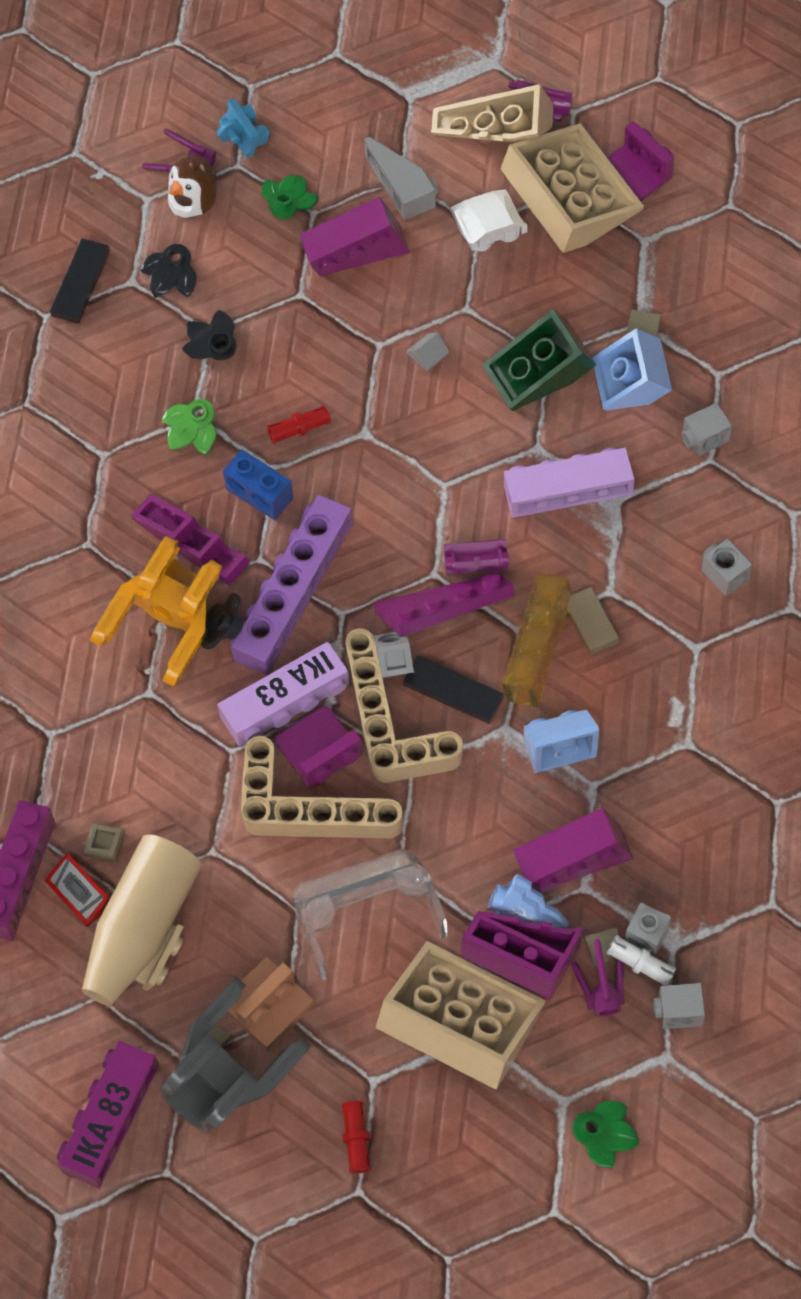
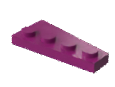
(432, 606)

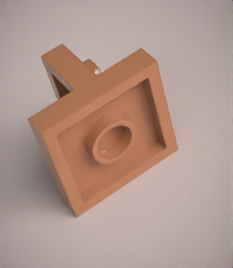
(270, 1003)

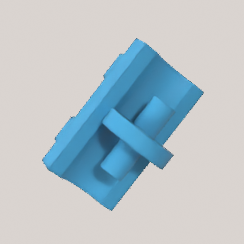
(239, 128)

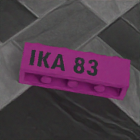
(21, 860)
(108, 1114)

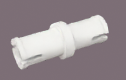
(641, 960)

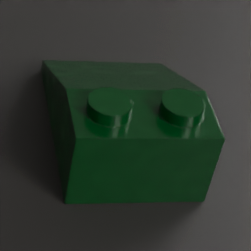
(539, 361)

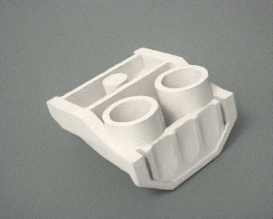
(488, 219)

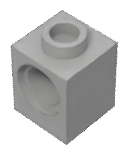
(706, 430)
(726, 578)
(393, 654)
(648, 928)
(680, 1006)

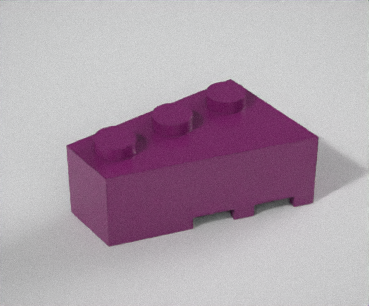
(354, 239)
(573, 851)
(521, 951)

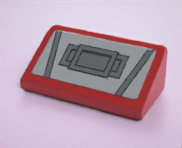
(77, 890)

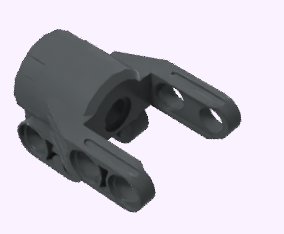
(209, 1080)

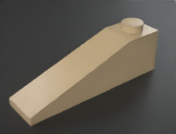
(497, 117)

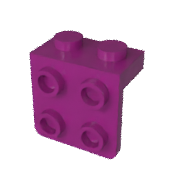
(642, 161)
(319, 746)

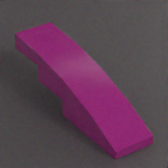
(195, 542)

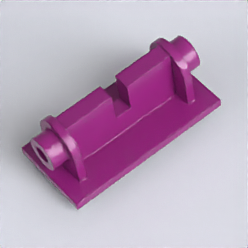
(476, 556)

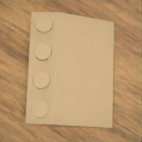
(569, 186)
(459, 1014)

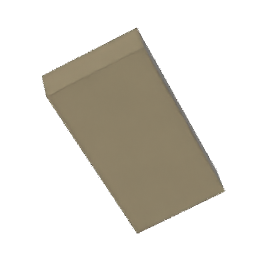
(591, 621)

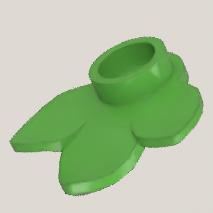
(190, 429)

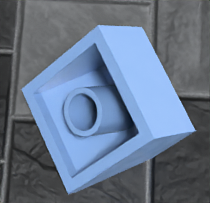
(632, 371)
(561, 740)

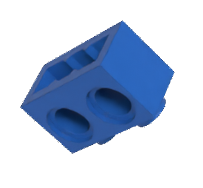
(258, 484)

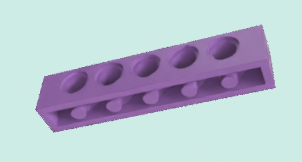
(262, 652)

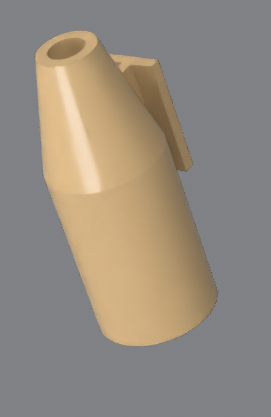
(136, 925)

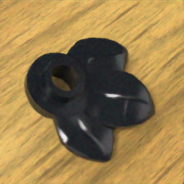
(169, 274)
(207, 337)
(223, 622)

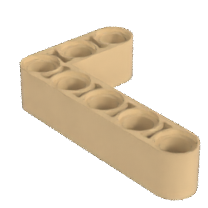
(380, 719)
(308, 808)

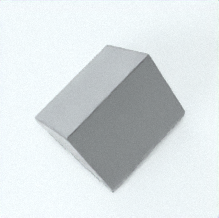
(428, 351)

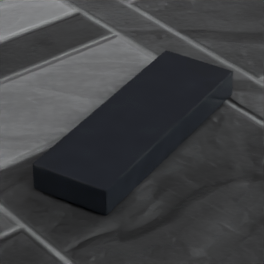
(80, 281)
(454, 689)

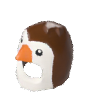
(193, 179)

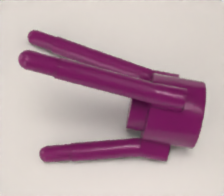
(560, 99)
(195, 150)
(605, 998)

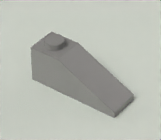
(403, 180)

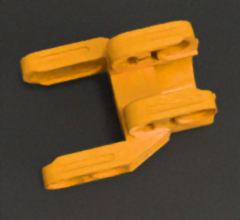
(169, 596)

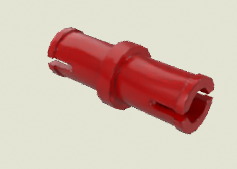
(298, 424)
(356, 1137)

